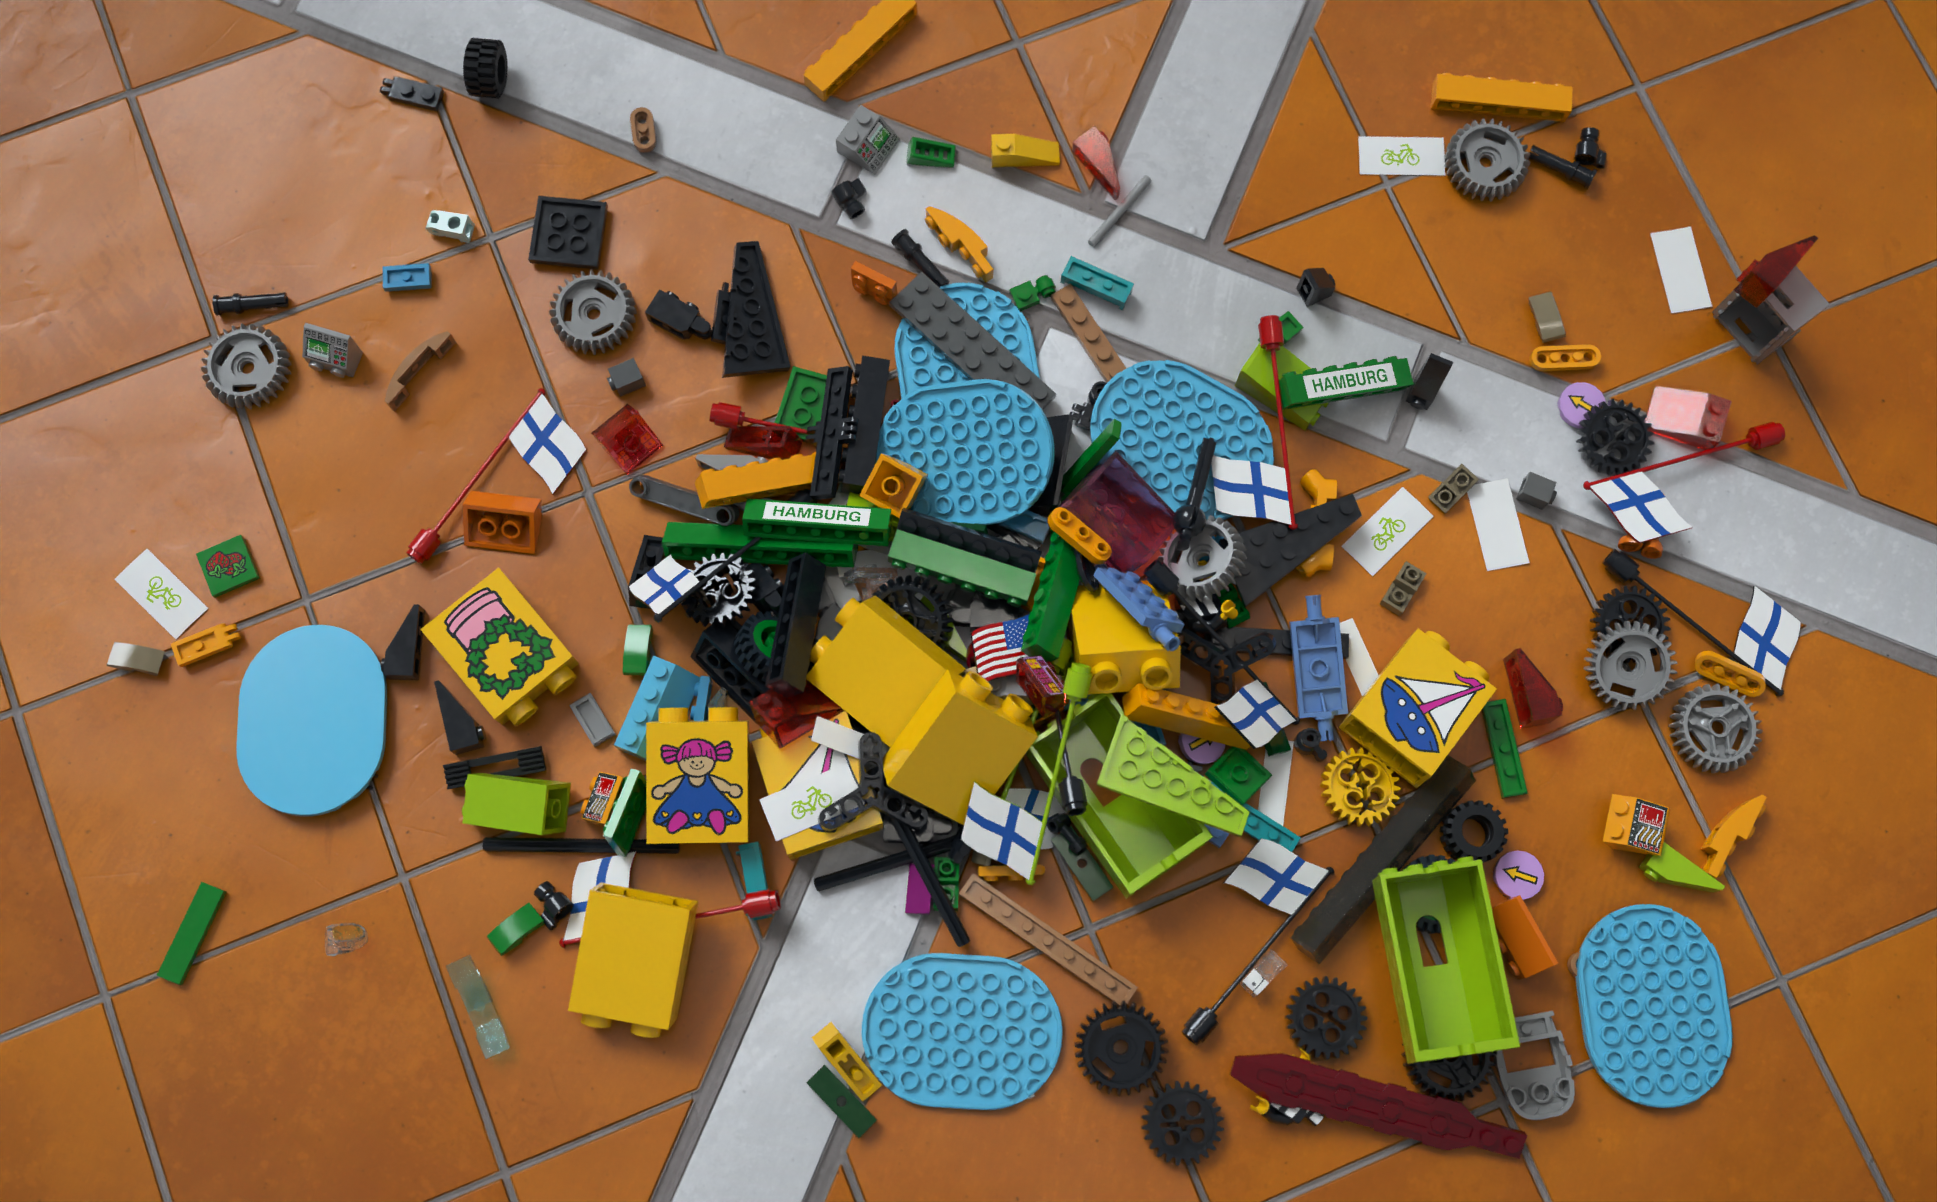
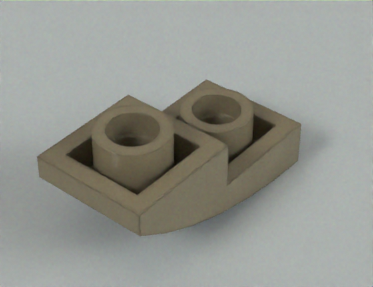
(1547, 317)
(1453, 488)
(1402, 588)
(135, 657)

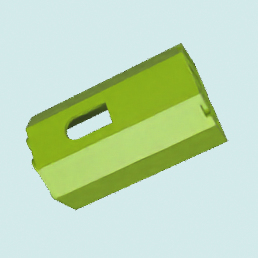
(1126, 835)
(1452, 1005)

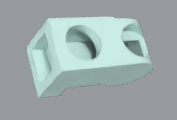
(450, 225)

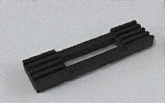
(530, 761)

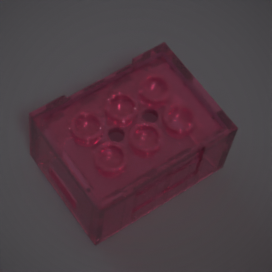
(1122, 512)

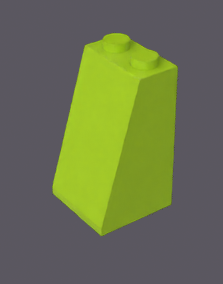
(1258, 382)
(516, 803)

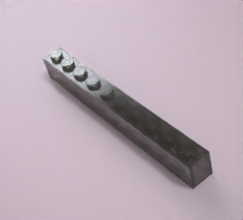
(1388, 850)

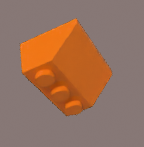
(501, 522)
(1521, 939)

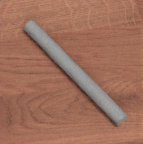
(1119, 211)

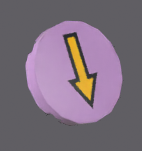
(1578, 400)
(1200, 750)
(1518, 874)

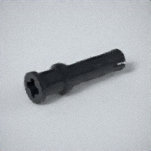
(1573, 171)
(913, 252)
(239, 303)

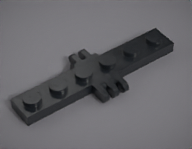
(832, 433)

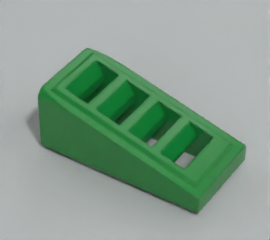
(924, 160)

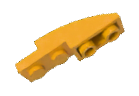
(959, 236)
(1733, 827)

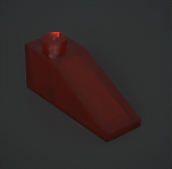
(1095, 154)
(764, 441)

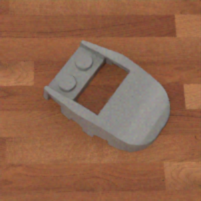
(1541, 1090)

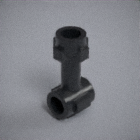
(1061, 823)

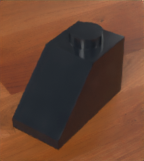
(1315, 285)

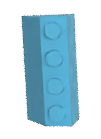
(662, 687)

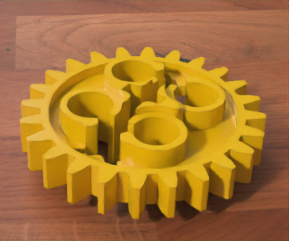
(1338, 789)

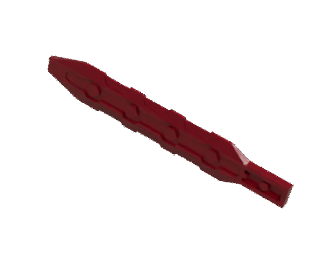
(1373, 1104)

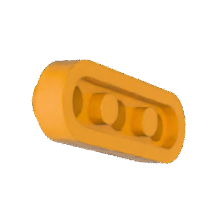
(1573, 354)
(1087, 543)
(1737, 680)

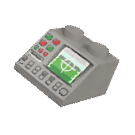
(866, 140)
(330, 351)

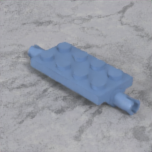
(1142, 604)
(1318, 667)

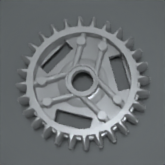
(1504, 156)
(585, 297)
(246, 349)
(1222, 562)
(1643, 677)
(1718, 747)

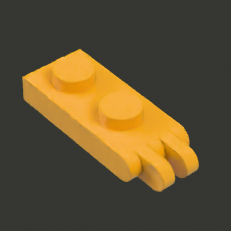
(204, 644)
(991, 873)

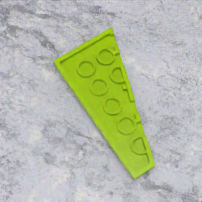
(1155, 775)

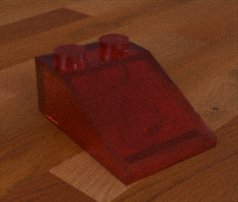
(1766, 275)
(1688, 416)
(1532, 694)
(794, 716)

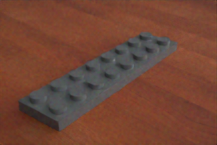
(964, 339)

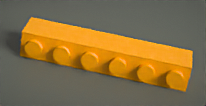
(858, 46)
(1501, 97)
(755, 480)
(1180, 715)

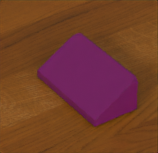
(918, 897)

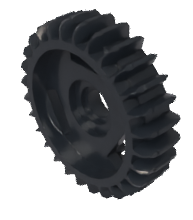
(903, 601)
(1127, 1065)
(1461, 1073)

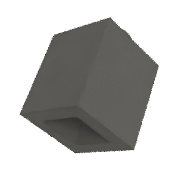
(625, 377)
(1537, 491)

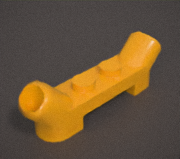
(1322, 491)

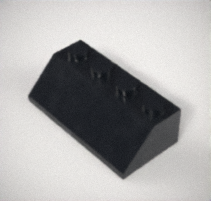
(1061, 431)
(718, 659)

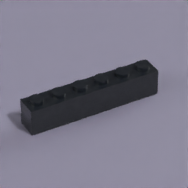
(868, 408)
(796, 625)

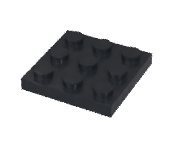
(568, 232)

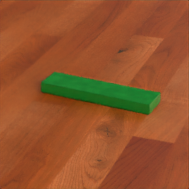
(1091, 456)
(1504, 749)
(191, 933)

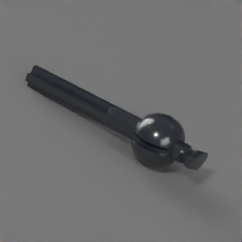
(1189, 518)

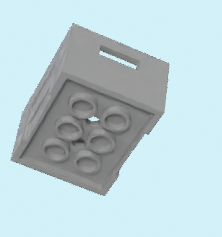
(1776, 318)

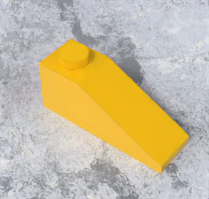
(1022, 151)
(846, 1061)

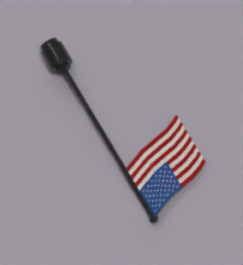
(995, 655)

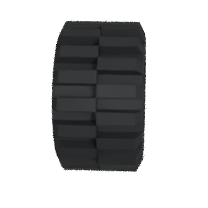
(485, 68)
(1489, 821)

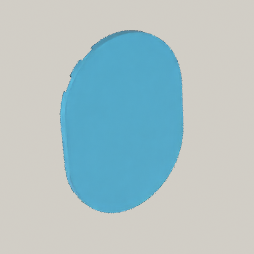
(923, 365)
(1165, 417)
(978, 443)
(311, 720)
(1653, 1006)
(962, 1031)

